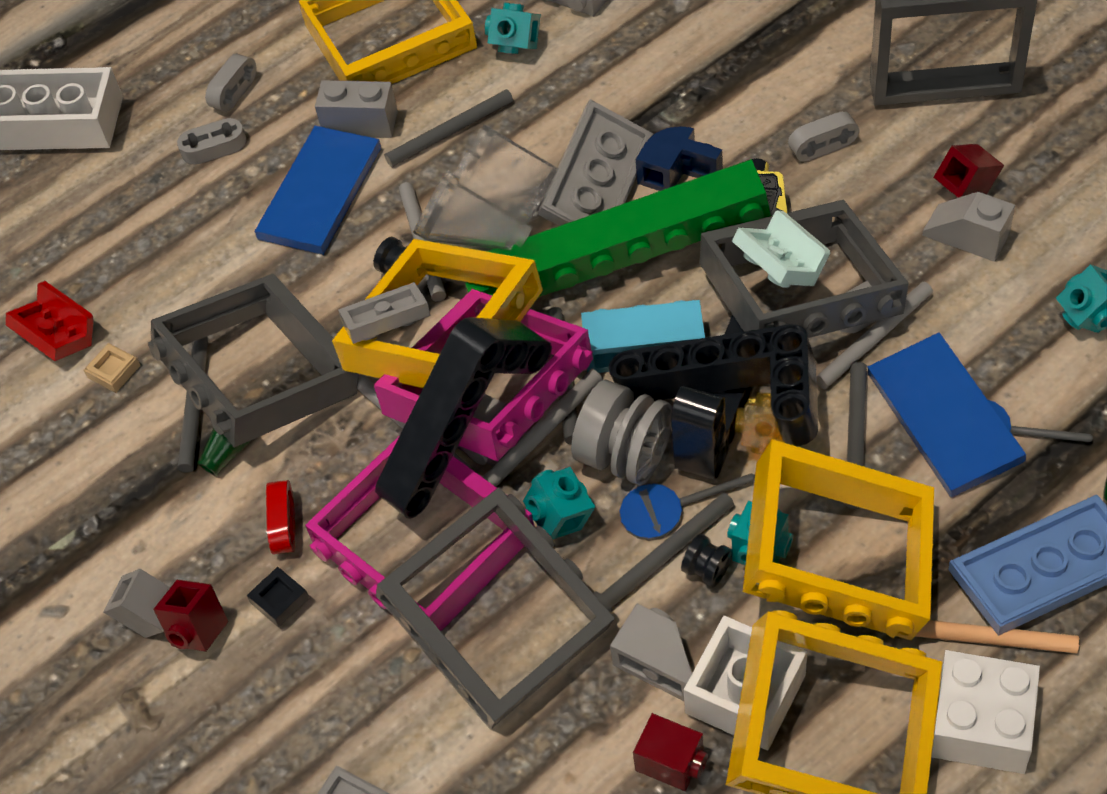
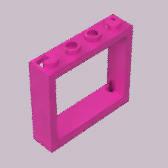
(493, 439)
(361, 494)

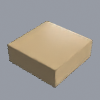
(112, 367)

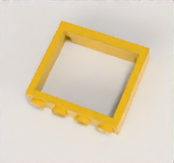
(398, 60)
(516, 293)
(854, 486)
(759, 777)

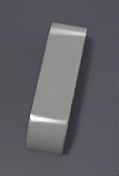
(230, 82)
(823, 136)
(211, 141)

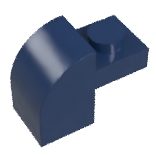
(671, 155)

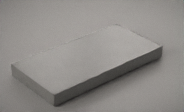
(595, 166)

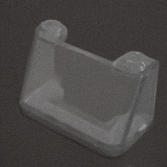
(487, 195)

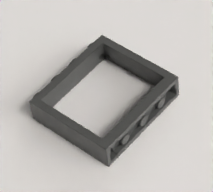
(948, 81)
(231, 308)
(822, 316)
(443, 653)

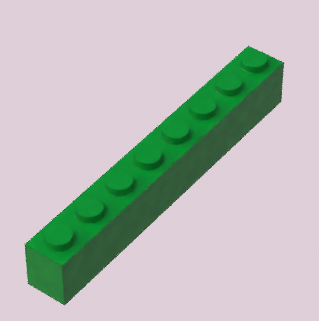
(642, 228)

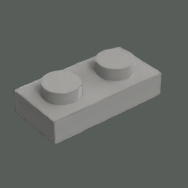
(384, 312)

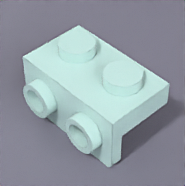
(784, 251)

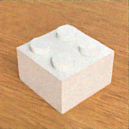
(718, 679)
(986, 712)

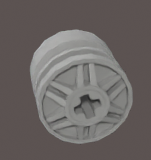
(622, 432)

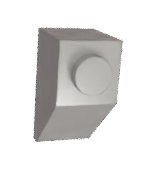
(972, 224)
(652, 650)

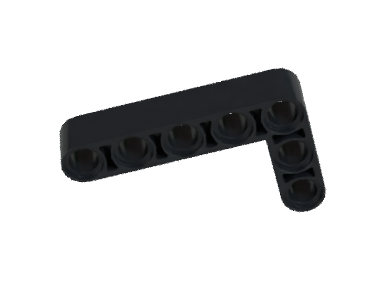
(730, 362)
(448, 402)
(706, 424)

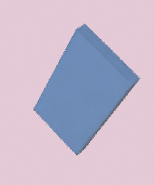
(1037, 566)

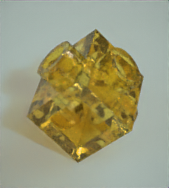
(749, 423)

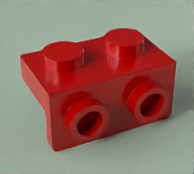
(53, 323)

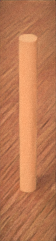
(1012, 638)

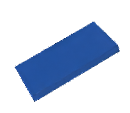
(318, 190)
(946, 414)

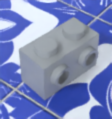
(357, 107)

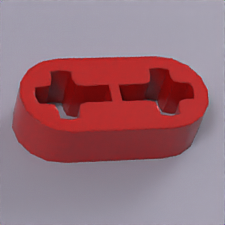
(280, 517)

